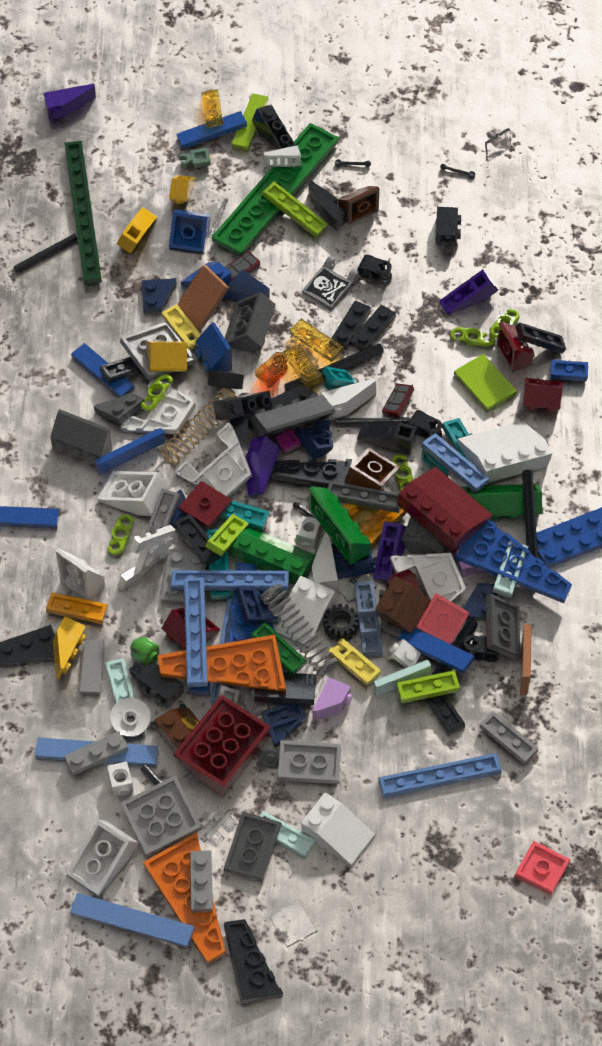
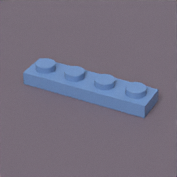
(455, 462)

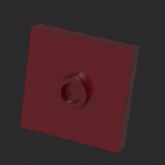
(205, 504)

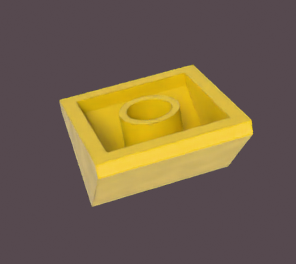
(167, 355)

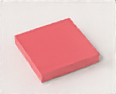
(442, 619)
(542, 868)

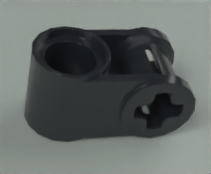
(373, 268)
(425, 424)
(479, 649)

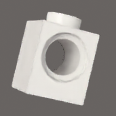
(305, 538)
(120, 771)

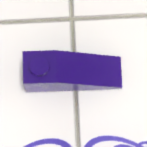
(65, 101)
(469, 293)
(260, 459)
(389, 546)

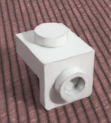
(403, 653)

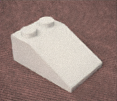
(133, 491)
(79, 575)
(313, 602)
(337, 829)
(101, 856)

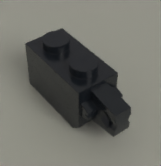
(447, 228)
(163, 690)

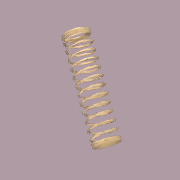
(169, 458)

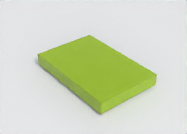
(485, 382)

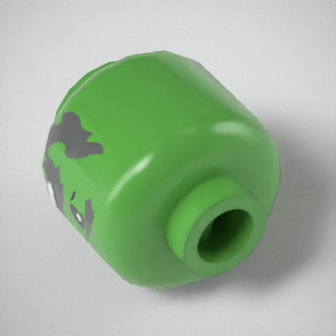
(144, 651)

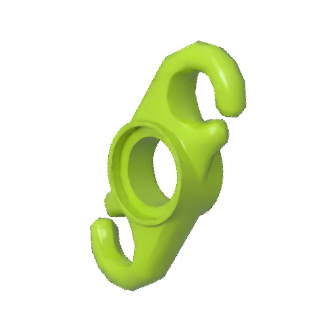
(504, 318)
(467, 331)
(156, 399)
(403, 467)
(119, 526)

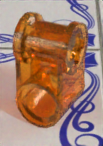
(272, 369)

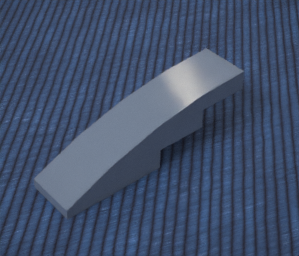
(368, 619)

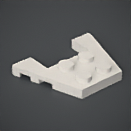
(169, 414)
(227, 471)
(151, 549)
(436, 572)

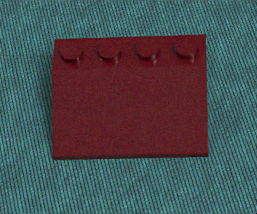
(443, 508)
(223, 744)

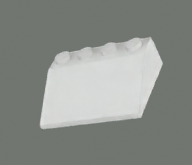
(506, 451)

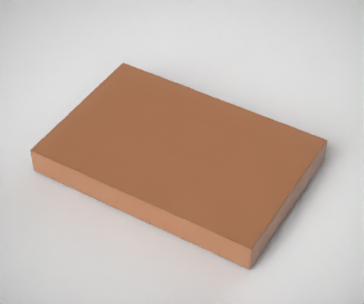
(202, 297)
(525, 663)

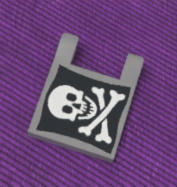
(329, 286)

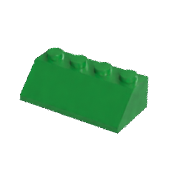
(505, 499)
(338, 524)
(272, 554)

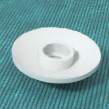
(130, 707)

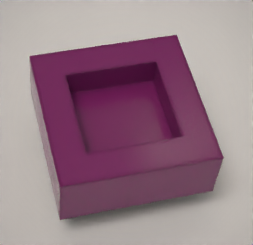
(287, 441)

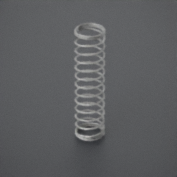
(270, 593)

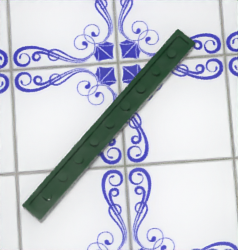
(83, 212)

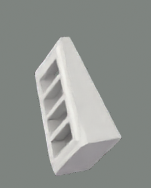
(283, 157)

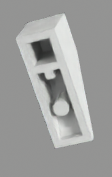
(350, 397)
(323, 566)

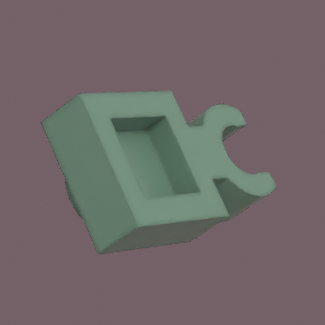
(197, 157)

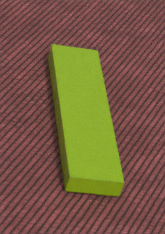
(244, 136)
(294, 209)

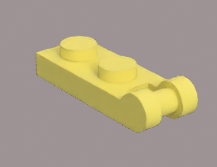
(181, 325)
(355, 662)

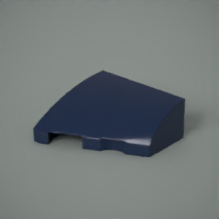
(244, 286)
(316, 438)
(345, 570)

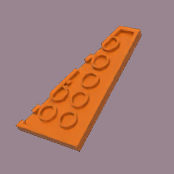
(237, 663)
(173, 878)

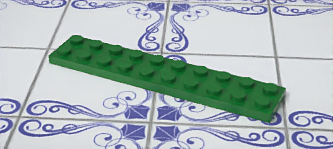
(255, 210)

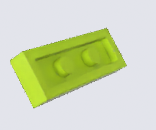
(226, 535)
(428, 686)

